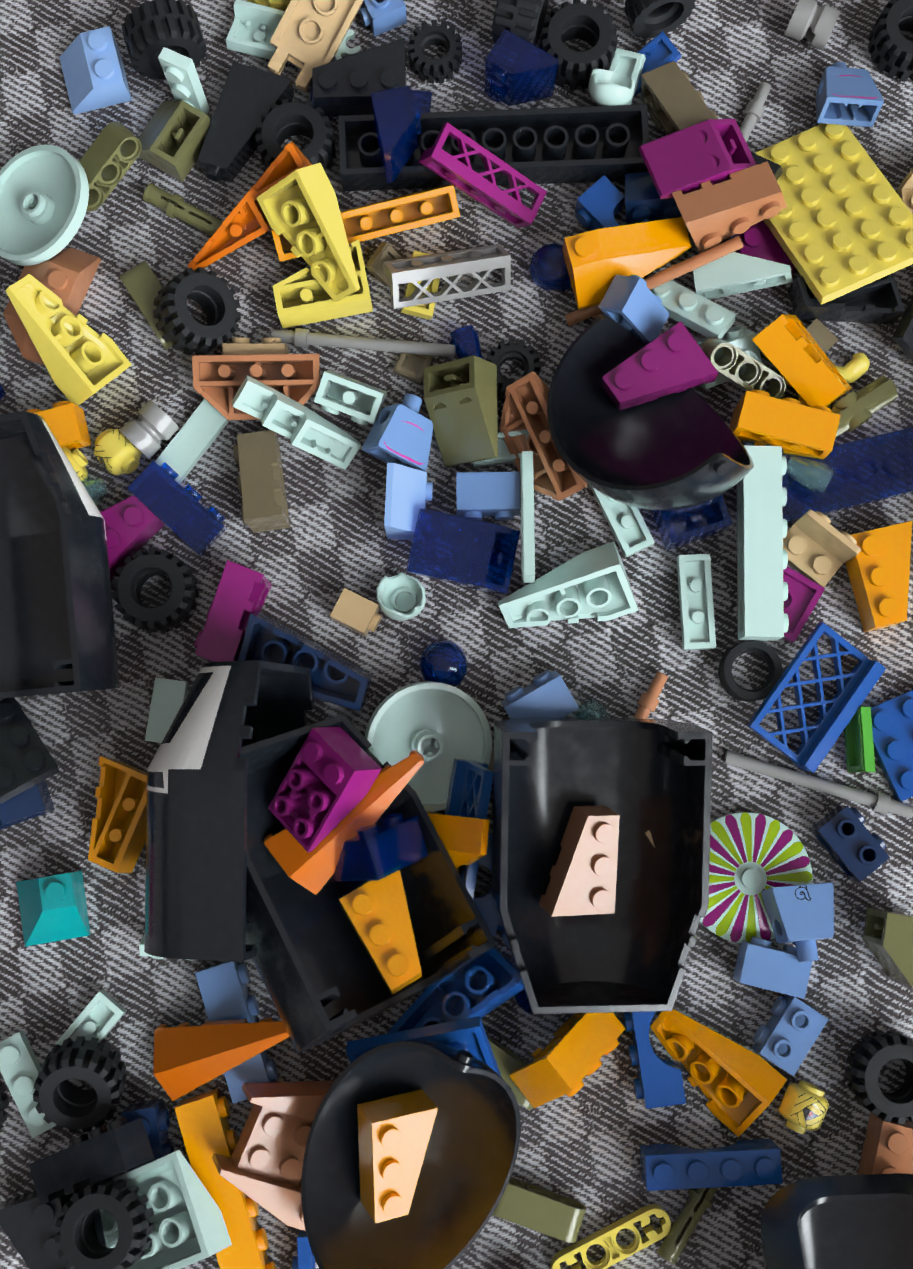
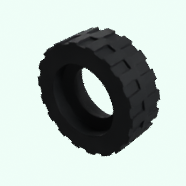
(652, 17)

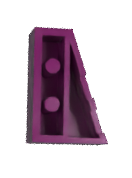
(658, 369)
(128, 530)
(237, 595)

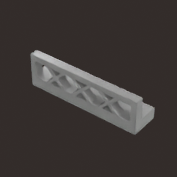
(448, 264)

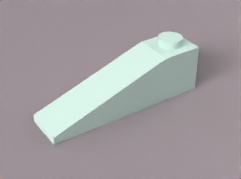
(581, 588)

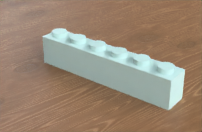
(761, 547)

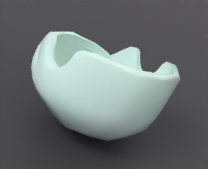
(610, 88)
(400, 596)

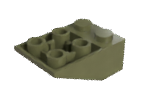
(463, 409)

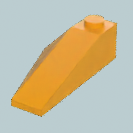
(623, 250)
(462, 836)
(729, 1075)

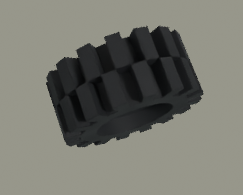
(435, 36)
(513, 351)

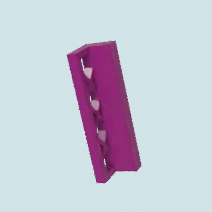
(478, 187)

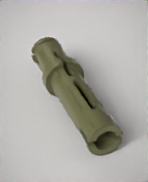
(177, 208)
(674, 1245)

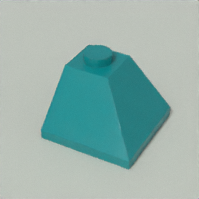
(53, 908)

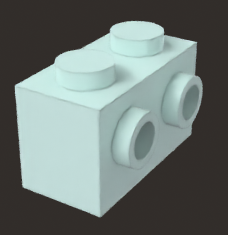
(350, 396)

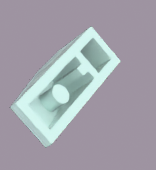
(739, 274)

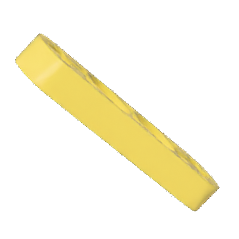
(607, 1238)

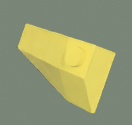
(309, 217)
(71, 350)

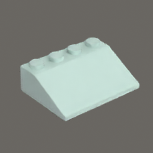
(185, 1215)

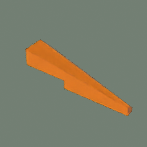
(247, 218)
(316, 867)
(197, 1054)

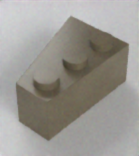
(673, 99)
(261, 481)

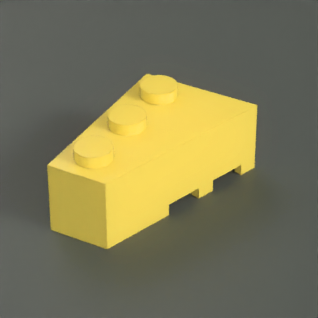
(304, 301)

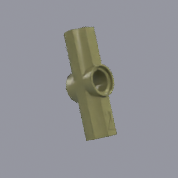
(859, 406)

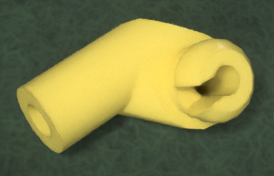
(855, 368)

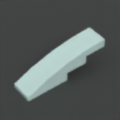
(296, 422)

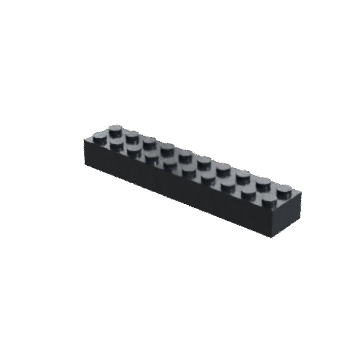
(537, 142)

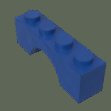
(658, 1079)
(690, 1168)

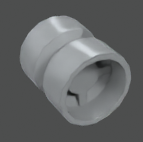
(812, 23)
(149, 429)

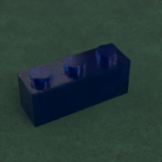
(178, 506)

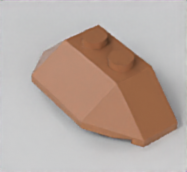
(65, 275)
(221, 376)
(527, 409)

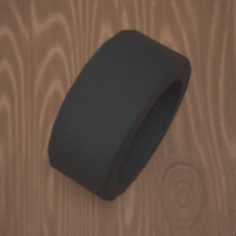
(751, 646)

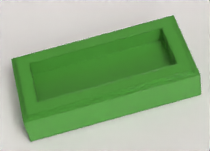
(860, 742)

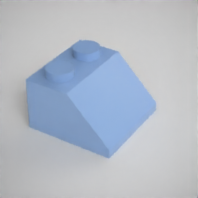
(94, 71)
(405, 495)

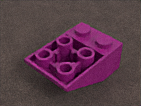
(696, 156)
(323, 785)

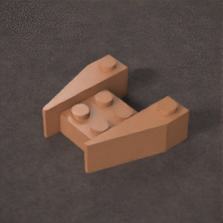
(273, 1146)

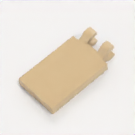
(311, 35)

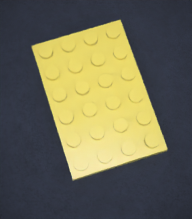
(840, 214)

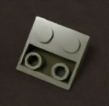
(174, 138)
(891, 942)

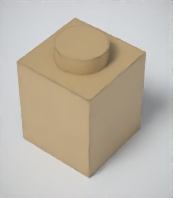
(356, 613)

